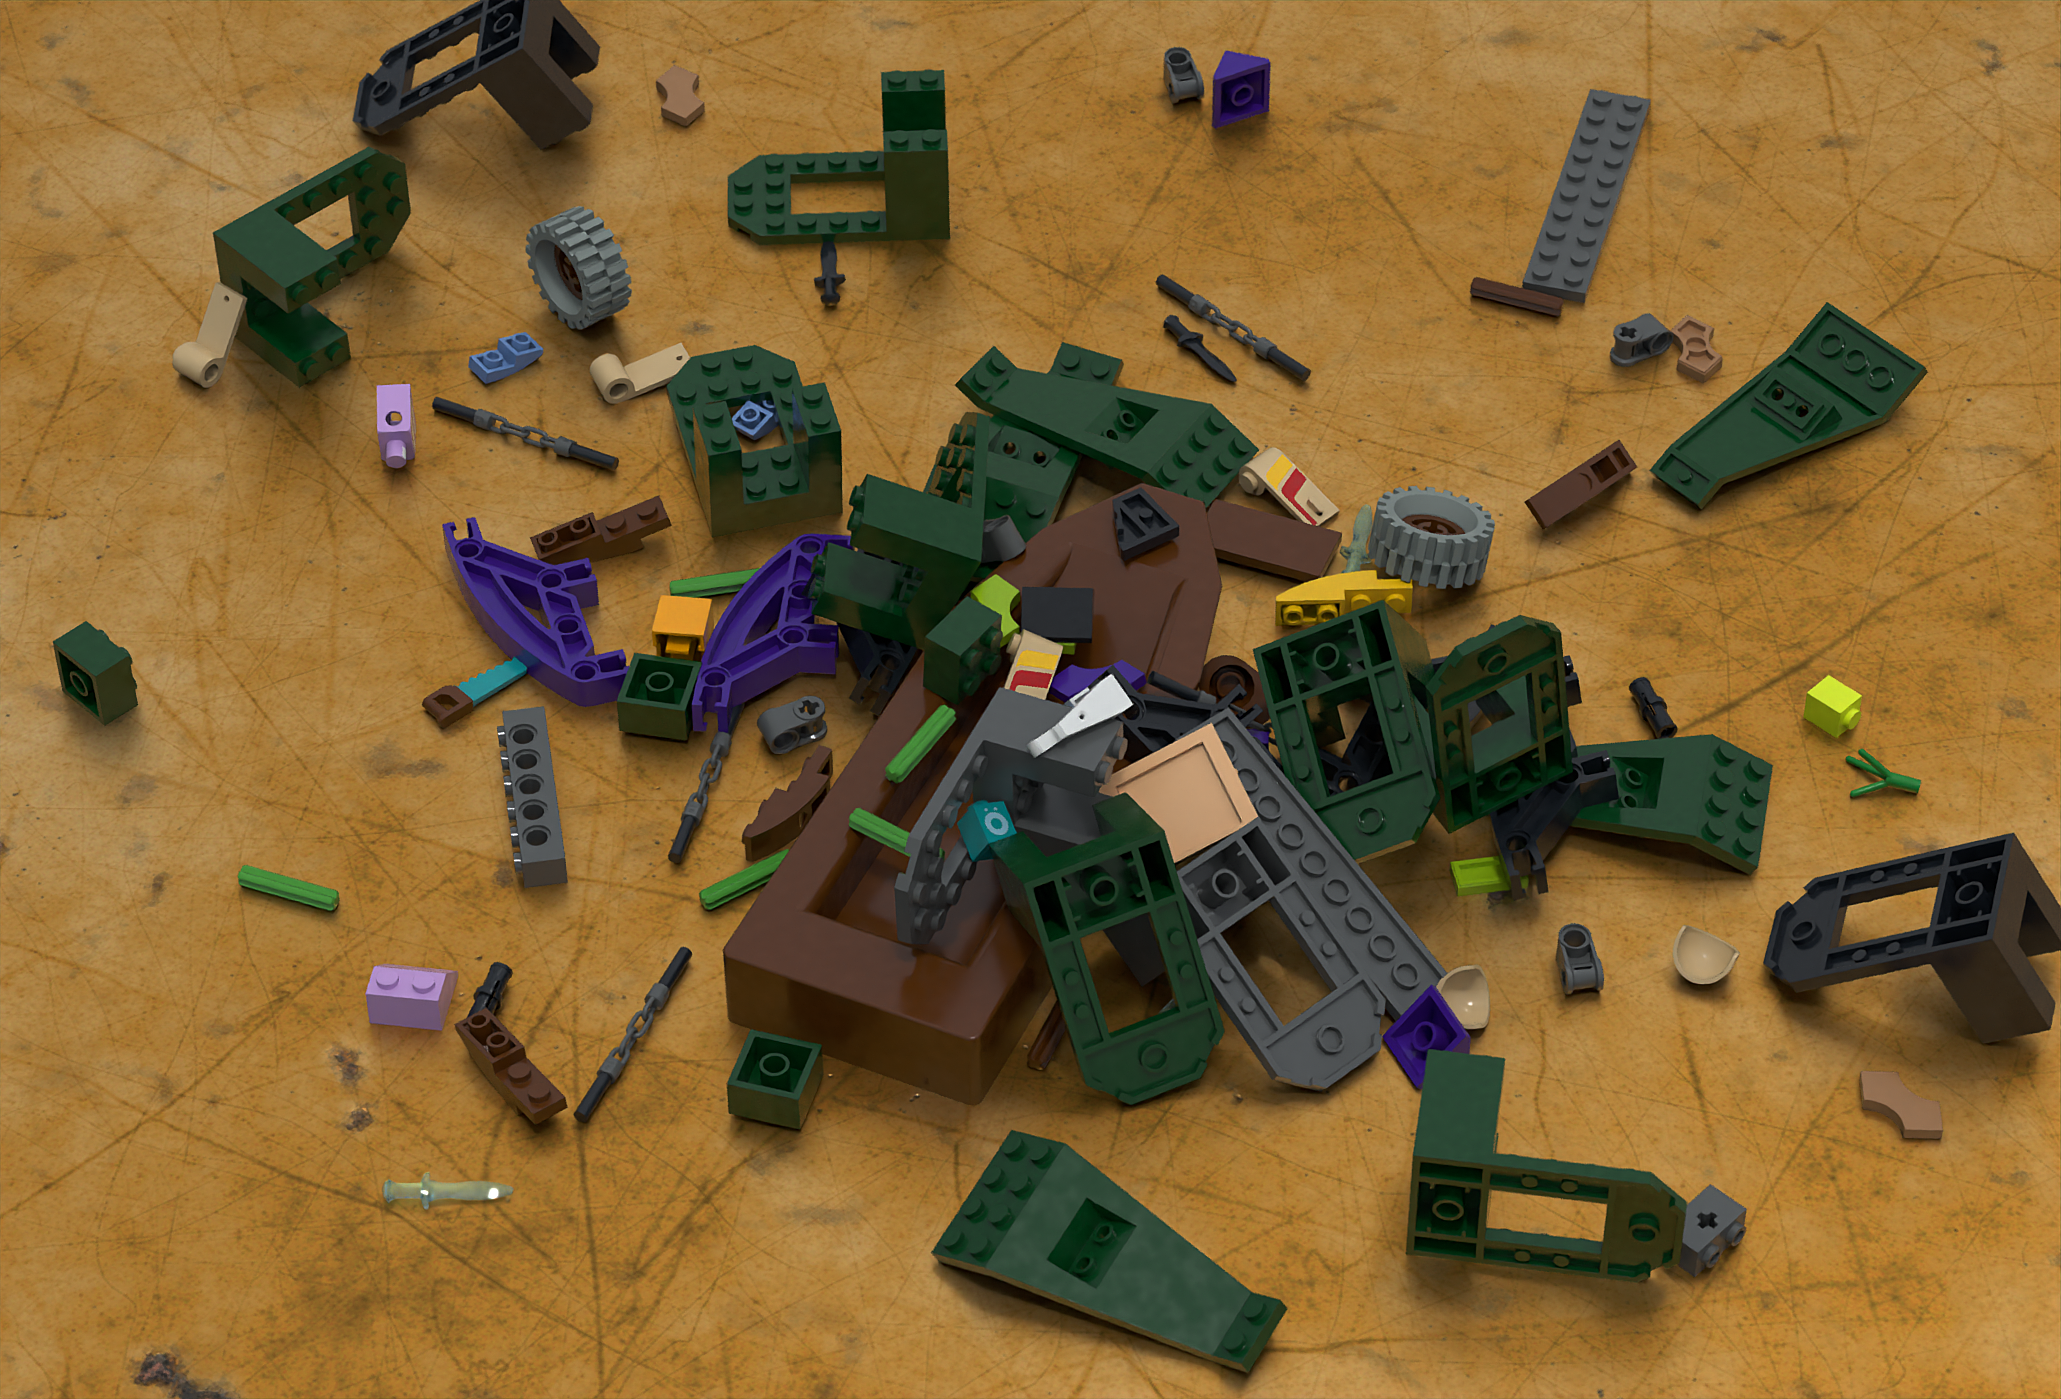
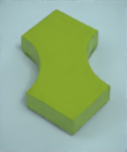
(1002, 598)

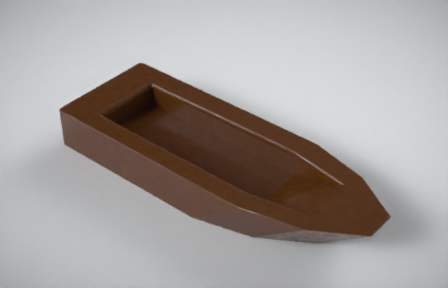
(822, 937)

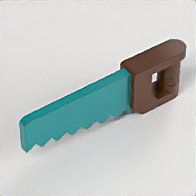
(471, 693)

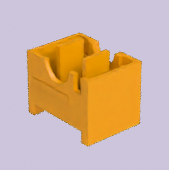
(682, 627)

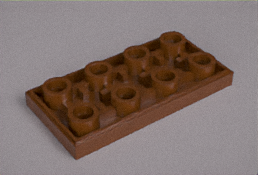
(1271, 541)

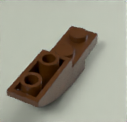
(1580, 484)
(602, 538)
(789, 811)
(508, 1068)

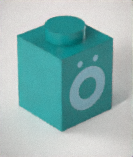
(983, 825)

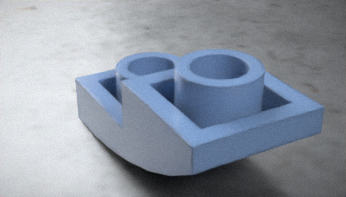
(511, 356)
(755, 419)

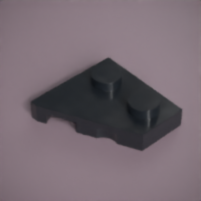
(1141, 523)

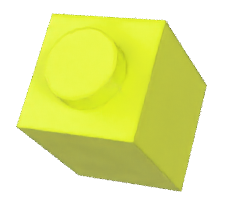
(1833, 706)

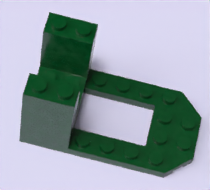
(911, 166)
(286, 269)
(763, 485)
(923, 531)
(1334, 664)
(1522, 691)
(1092, 889)
(1460, 1166)

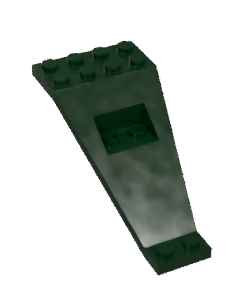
(1831, 370)
(1150, 435)
(1015, 481)
(1686, 793)
(1083, 1241)

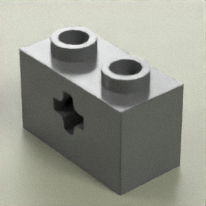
(1710, 1228)

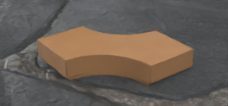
(679, 88)
(1697, 356)
(1913, 1115)

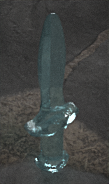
(1356, 551)
(432, 1190)

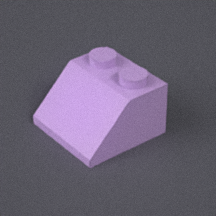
(410, 996)

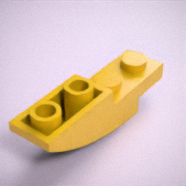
(1338, 595)

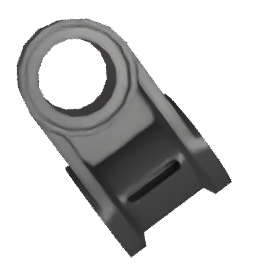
(1181, 75)
(1639, 340)
(1001, 540)
(791, 726)
(1578, 959)

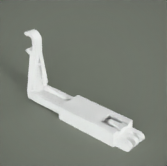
(1095, 705)

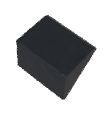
(1058, 613)

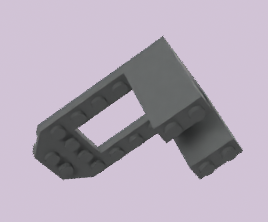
(1044, 796)
(1222, 890)

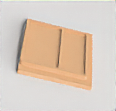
(1188, 792)

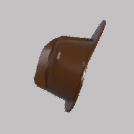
(1227, 672)

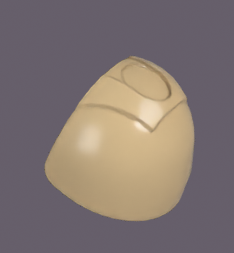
(1702, 956)
(1467, 995)

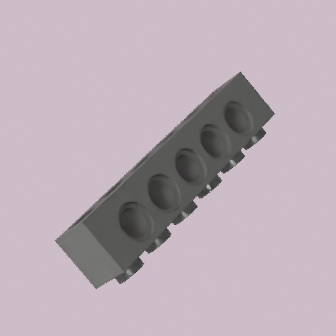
(534, 797)

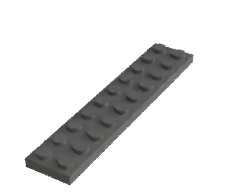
(1586, 195)
(1356, 907)

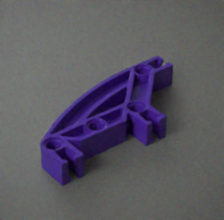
(561, 651)
(746, 661)

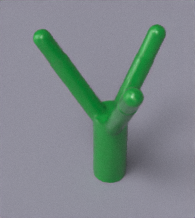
(1876, 768)

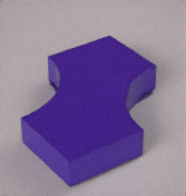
(1076, 679)

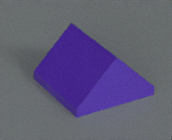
(1240, 88)
(1425, 1026)

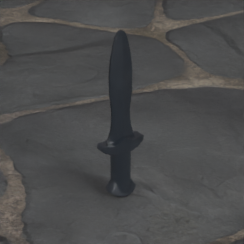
(829, 277)
(1194, 341)

